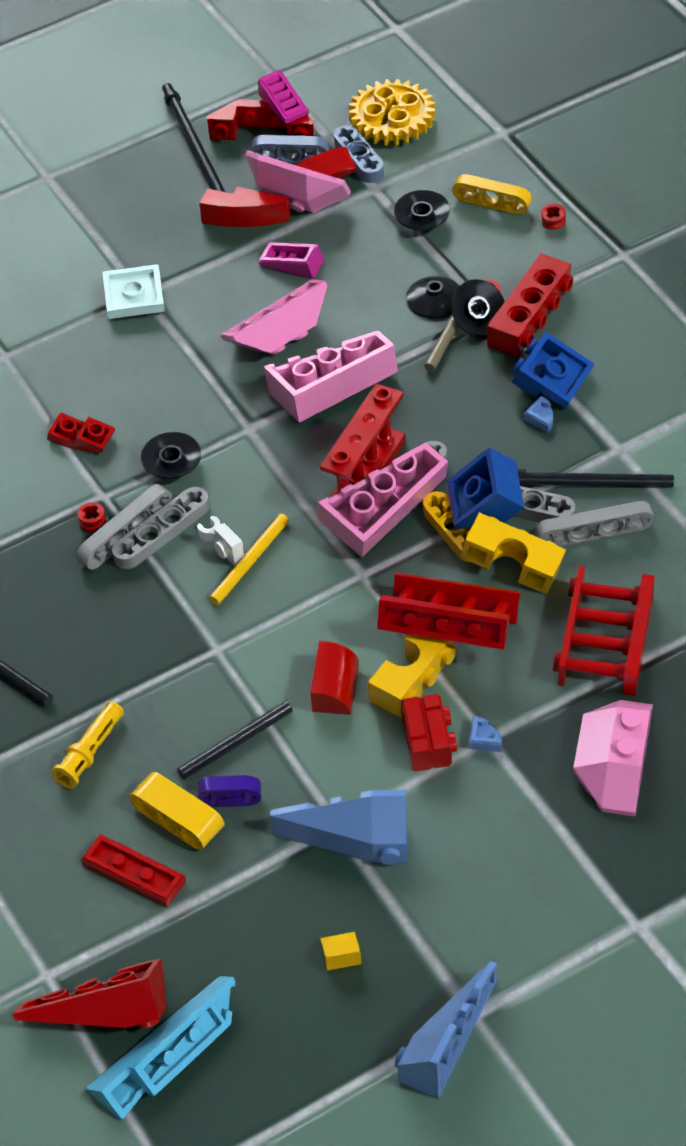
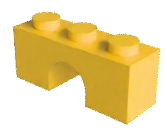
(494, 539)
(396, 682)

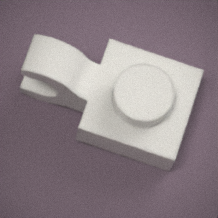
(226, 543)

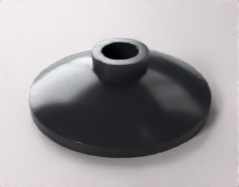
(421, 210)
(432, 297)
(483, 297)
(170, 455)

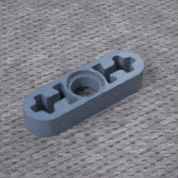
(270, 143)
(359, 144)

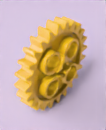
(392, 112)

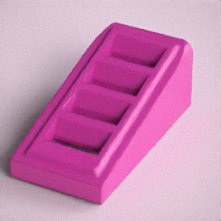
(280, 95)
(301, 261)

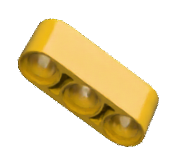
(176, 810)

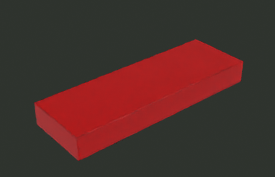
(133, 870)

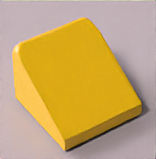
(341, 951)

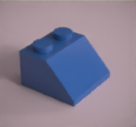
(485, 486)

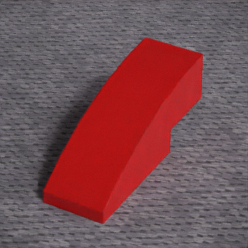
(243, 208)

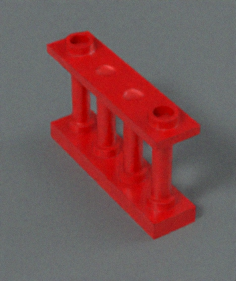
(367, 440)
(449, 611)
(631, 646)

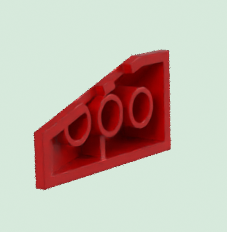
(122, 1001)

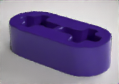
(229, 791)

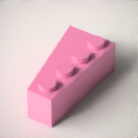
(331, 375)
(379, 502)

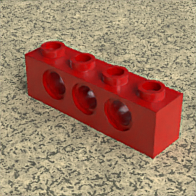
(529, 305)

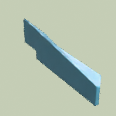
(165, 1050)

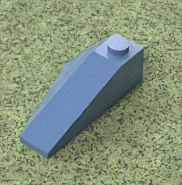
(362, 828)
(440, 1041)

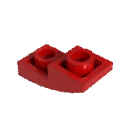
(333, 163)
(80, 435)

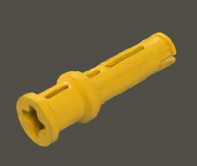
(81, 754)

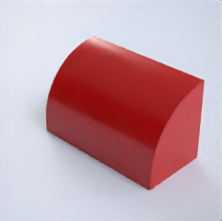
(334, 679)

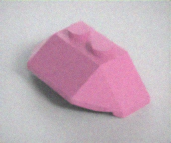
(304, 187)
(280, 321)
(613, 754)

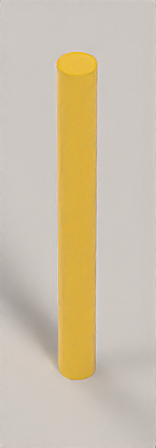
(248, 559)

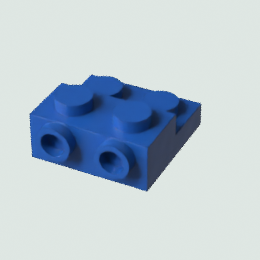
(551, 370)

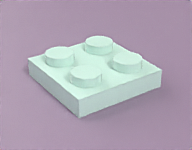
(133, 291)

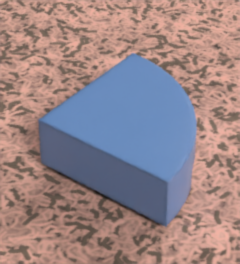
(540, 414)
(484, 736)

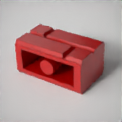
(427, 732)

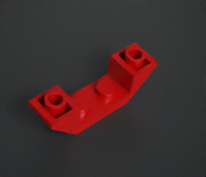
(253, 113)

